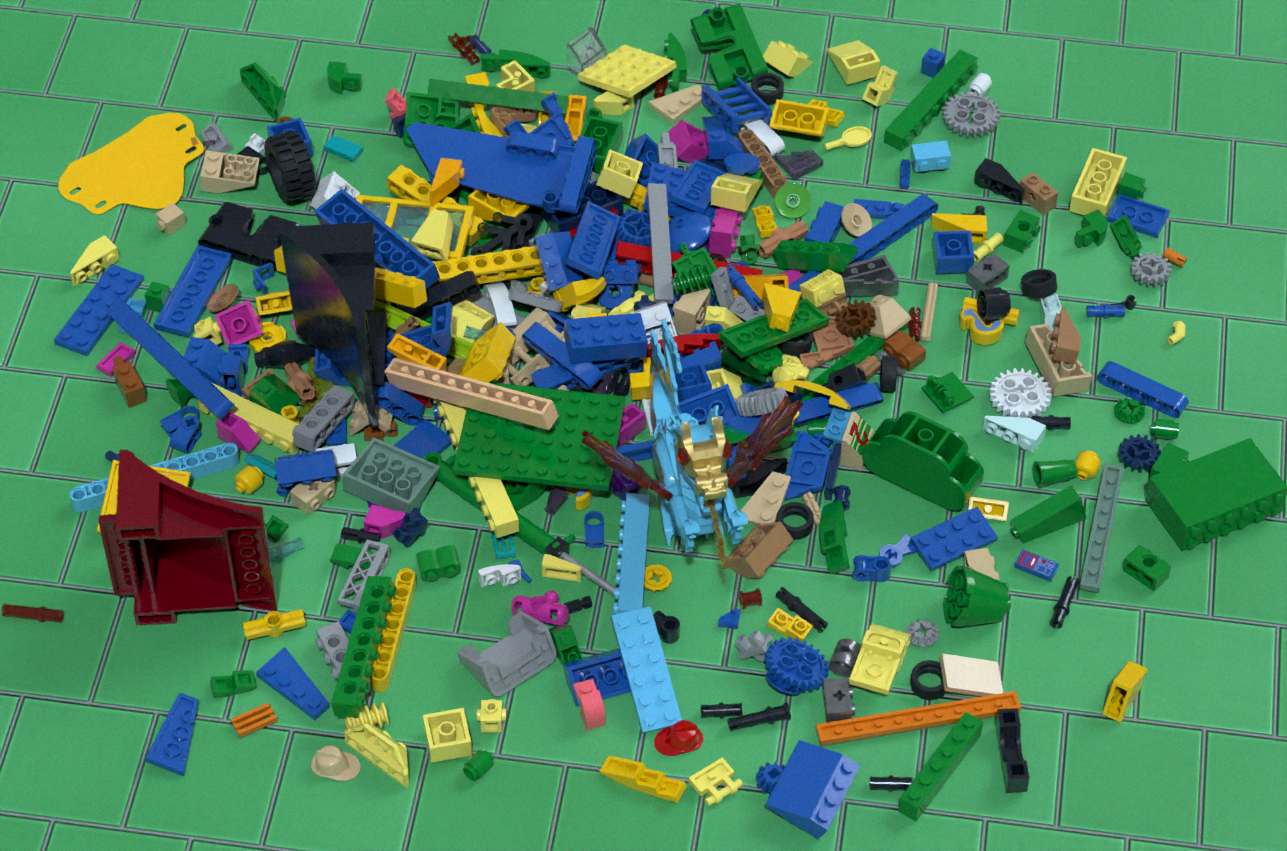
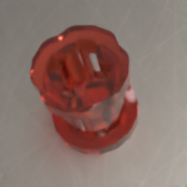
(750, 598)

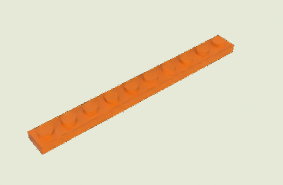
(914, 718)

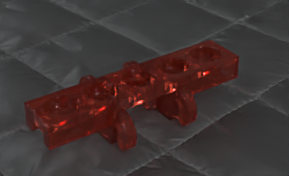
(467, 49)

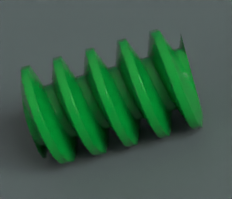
(692, 280)

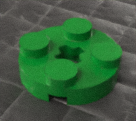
(763, 364)

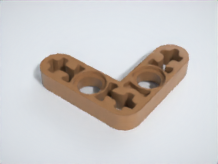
(504, 116)

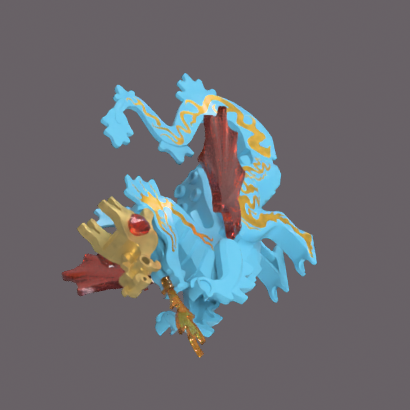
(693, 455)

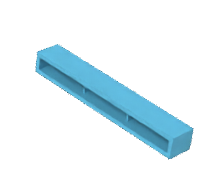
(632, 553)

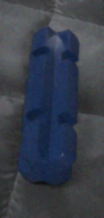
(480, 45)

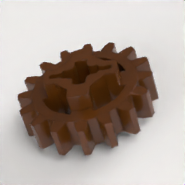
(856, 318)

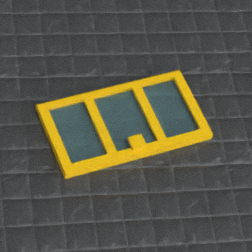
(408, 216)

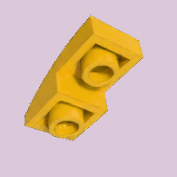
(834, 117)
(764, 220)
(789, 626)

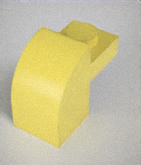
(882, 89)

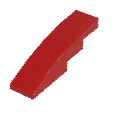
(689, 342)

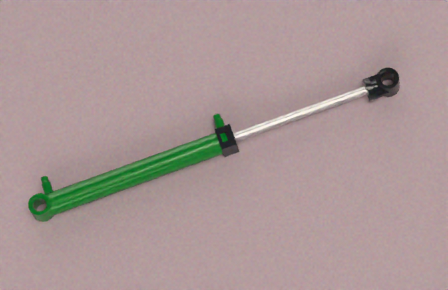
(667, 626)

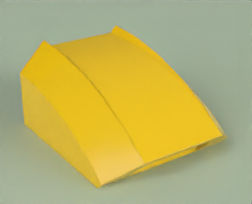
(579, 292)

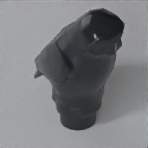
(283, 353)

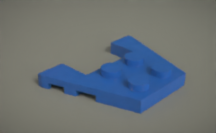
(553, 127)

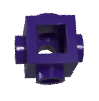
(622, 485)

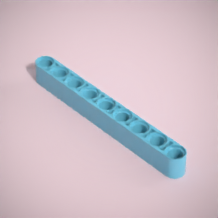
(198, 463)

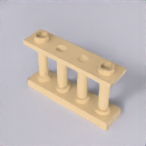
(521, 348)

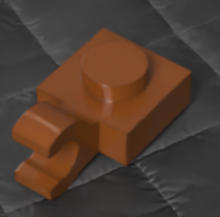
(377, 433)

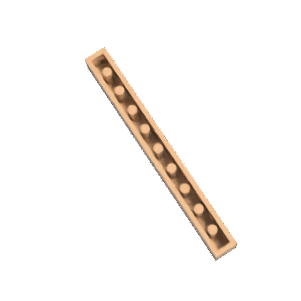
(472, 393)

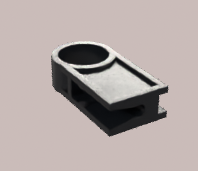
(248, 151)

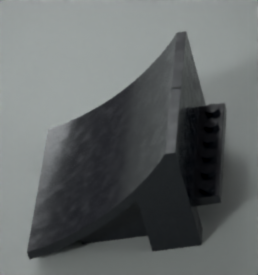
(330, 292)

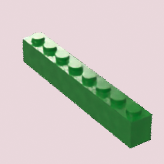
(930, 100)

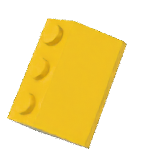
(799, 118)

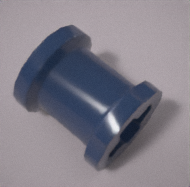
(842, 493)

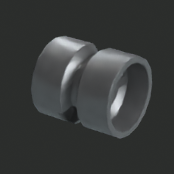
(844, 657)

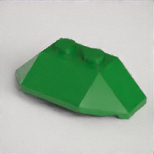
(264, 89)

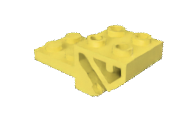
(880, 658)

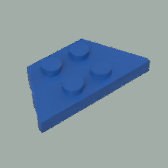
(807, 467)

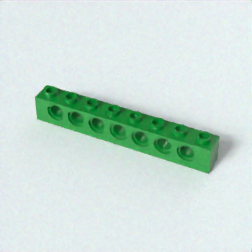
(363, 646)

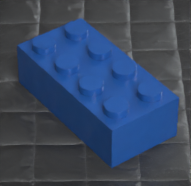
(605, 338)

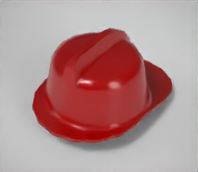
(678, 739)

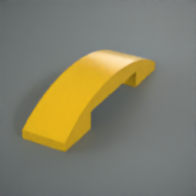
(835, 398)

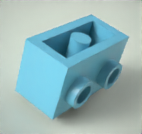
(930, 156)

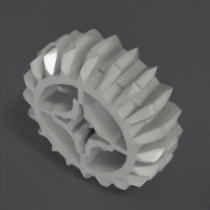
(760, 401)

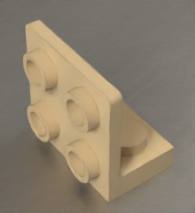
(360, 420)

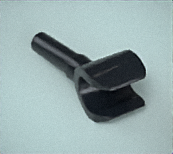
(1129, 303)

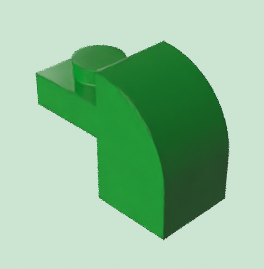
(341, 80)
(1093, 229)

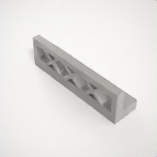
(377, 568)

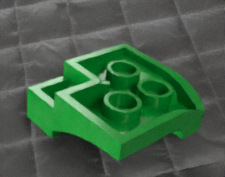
(428, 110)

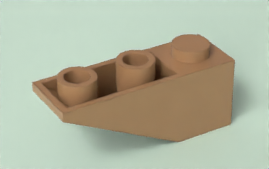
(1067, 339)

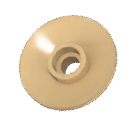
(856, 219)

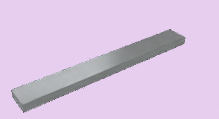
(660, 243)

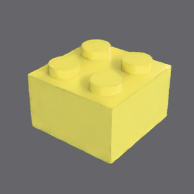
(619, 174)
(447, 735)

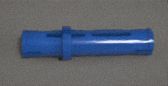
(738, 281)

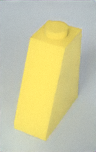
(434, 235)

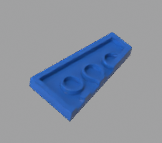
(291, 682)
(174, 738)

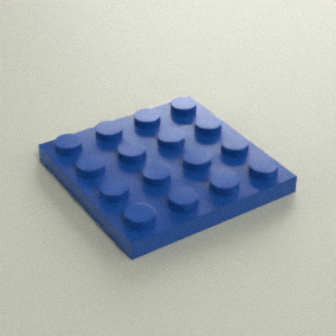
(671, 177)

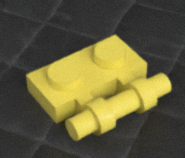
(711, 777)

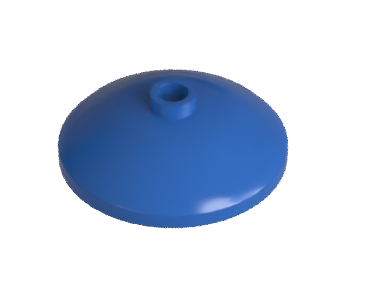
(689, 228)

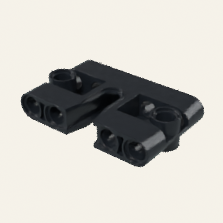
(231, 230)

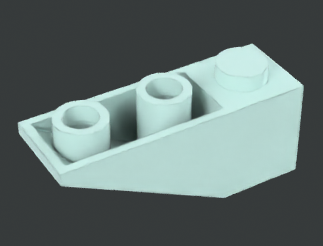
(1048, 308)
(1017, 430)

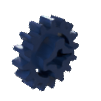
(1139, 452)

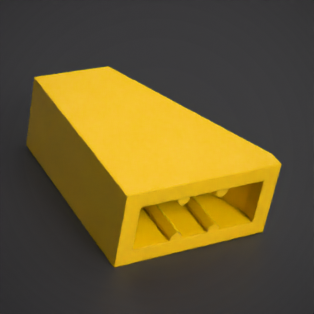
(780, 306)
(1124, 691)

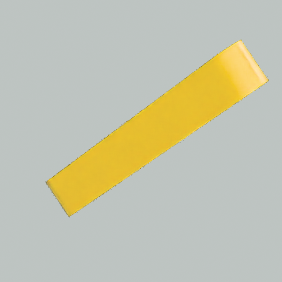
(392, 639)

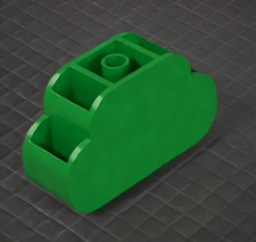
(924, 459)

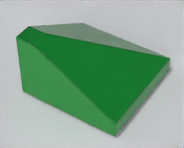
(275, 527)

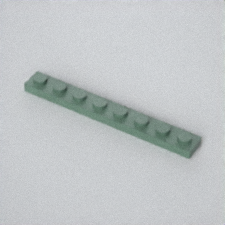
(1101, 528)

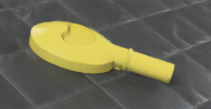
(851, 137)

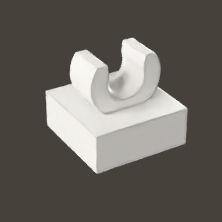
(256, 143)

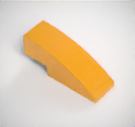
(576, 115)

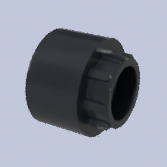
(993, 303)

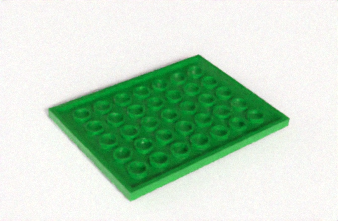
(529, 454)

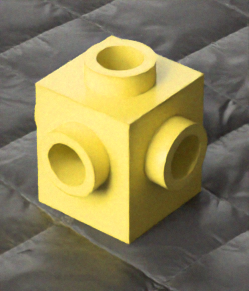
(208, 330)
(491, 716)

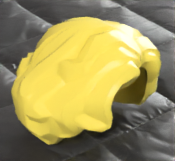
(790, 371)

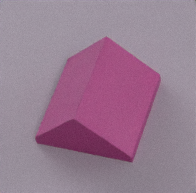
(240, 323)

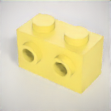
(822, 288)

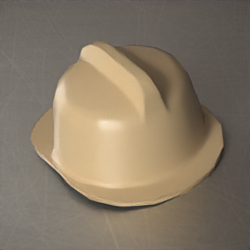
(335, 764)

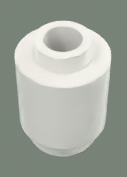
(980, 84)

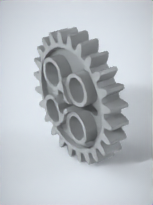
(985, 114)

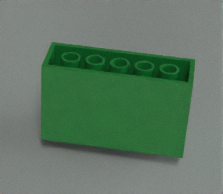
(1216, 494)

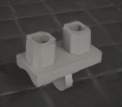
(753, 646)

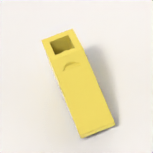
(94, 259)

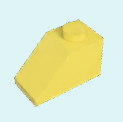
(721, 316)

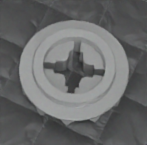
(918, 638)

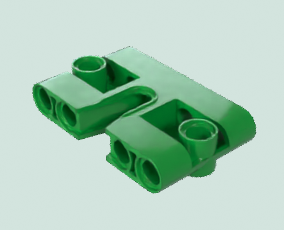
(733, 31)

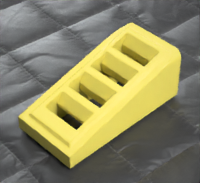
(560, 569)

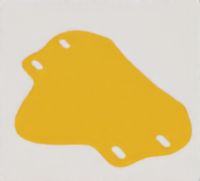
(136, 168)

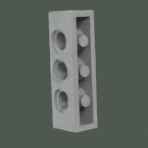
(323, 418)
(334, 645)

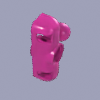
(541, 607)

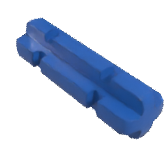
(905, 174)

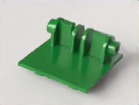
(947, 391)

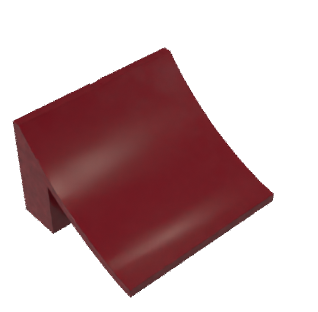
(183, 548)

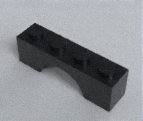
(1009, 740)

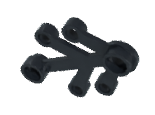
(504, 233)

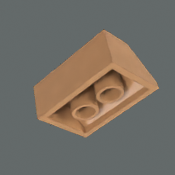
(759, 550)

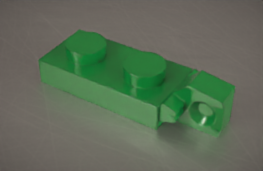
(1127, 236)

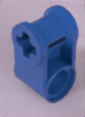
(186, 434)
(873, 568)

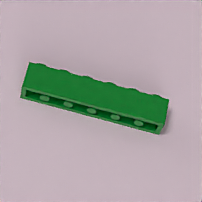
(940, 766)

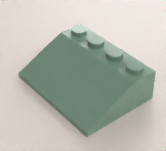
(389, 477)

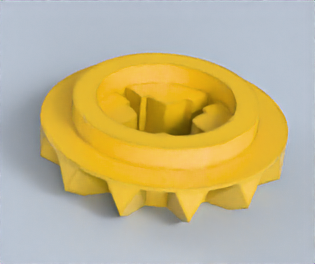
(661, 573)

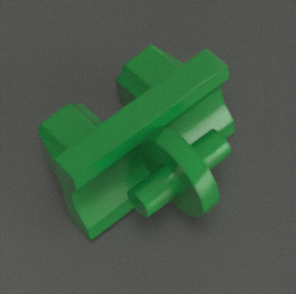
(748, 247)

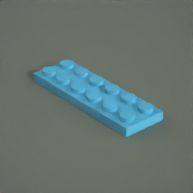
(646, 669)

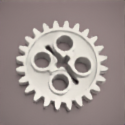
(1020, 394)

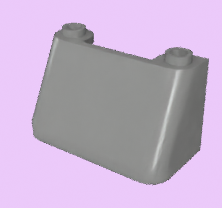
(513, 658)

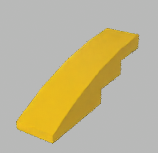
(645, 780)

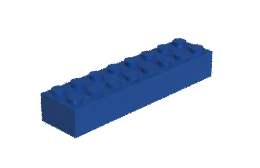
(391, 249)

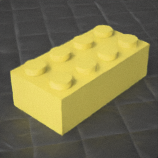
(1098, 182)

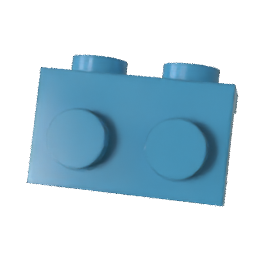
(836, 426)

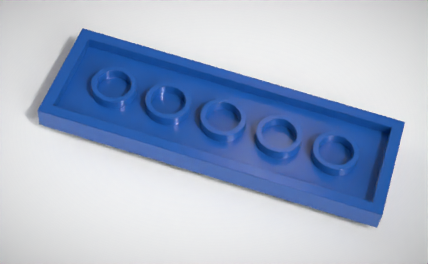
(592, 240)
(193, 291)
(90, 318)

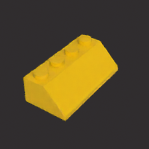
(489, 354)

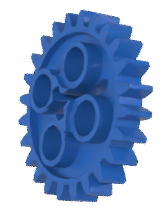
(796, 664)

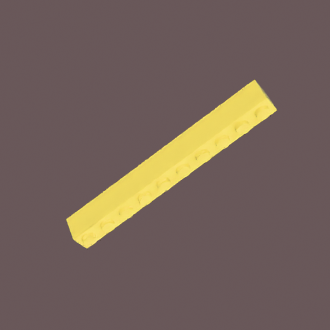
(490, 492)

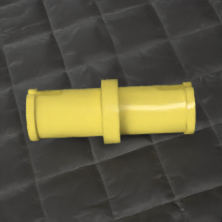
(988, 246)

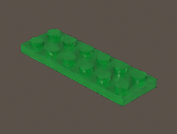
(757, 335)

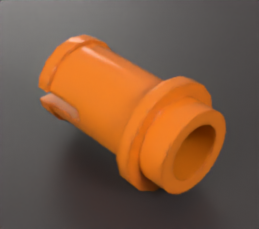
(1174, 257)

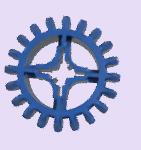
(634, 228)

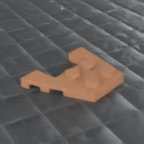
(829, 345)

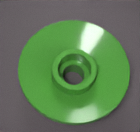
(796, 192)

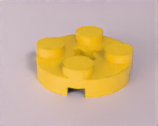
(270, 330)

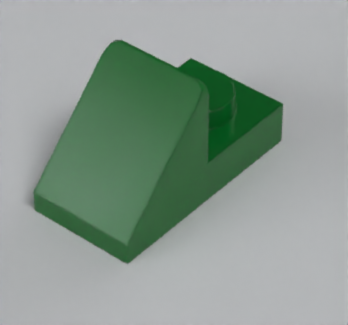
(178, 391)

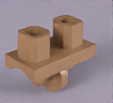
(831, 307)

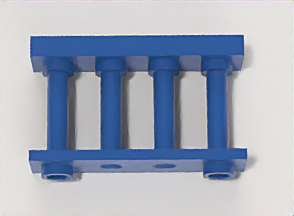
(727, 114)

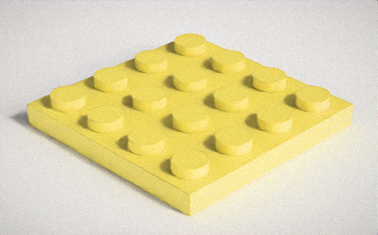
(627, 71)

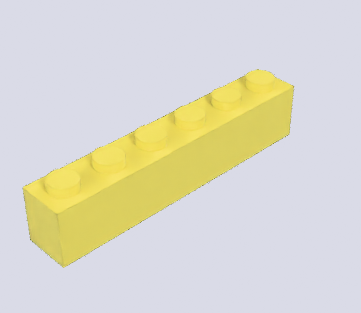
(268, 425)

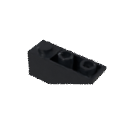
(997, 179)
(754, 479)

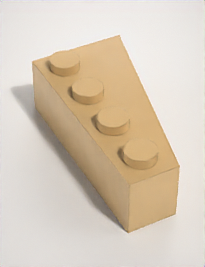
(1062, 376)

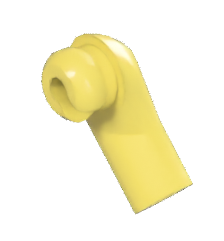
(1179, 334)

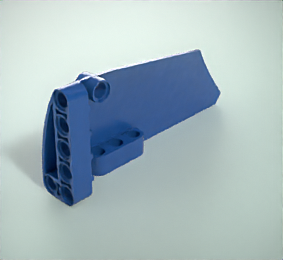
(517, 167)

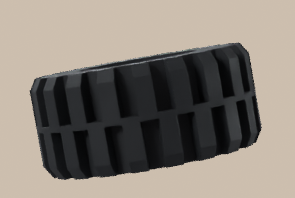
(290, 166)

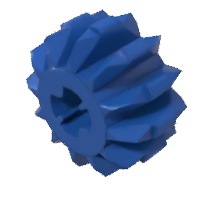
(768, 776)

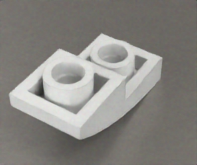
(505, 574)

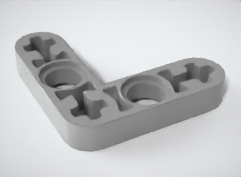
(519, 293)

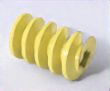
(371, 717)

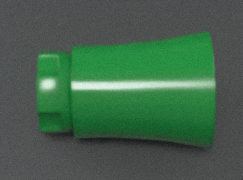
(1053, 471)

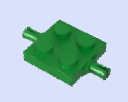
(694, 259)

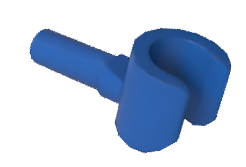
(523, 574)

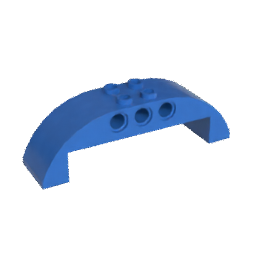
(434, 337)

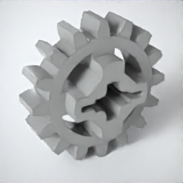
(1151, 269)

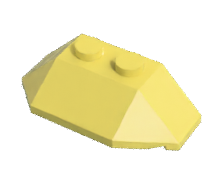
(380, 750)

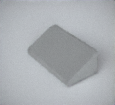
(214, 132)

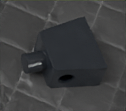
(850, 376)

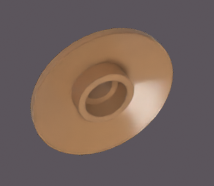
(223, 298)

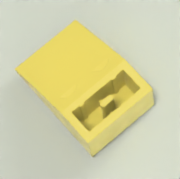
(855, 61)
(734, 191)

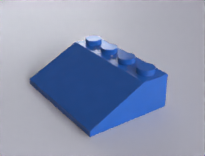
(812, 787)

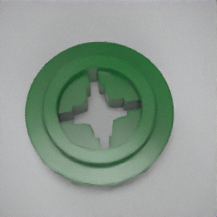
(1125, 415)

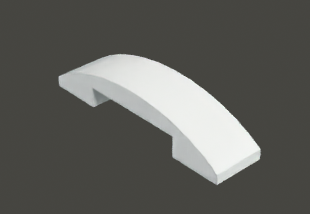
(501, 303)

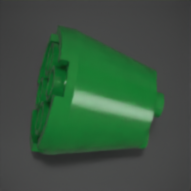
(974, 598)

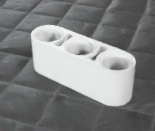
(766, 135)

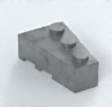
(870, 278)

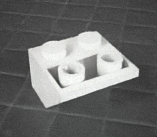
(329, 186)
(652, 319)

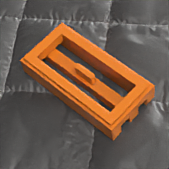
(252, 717)

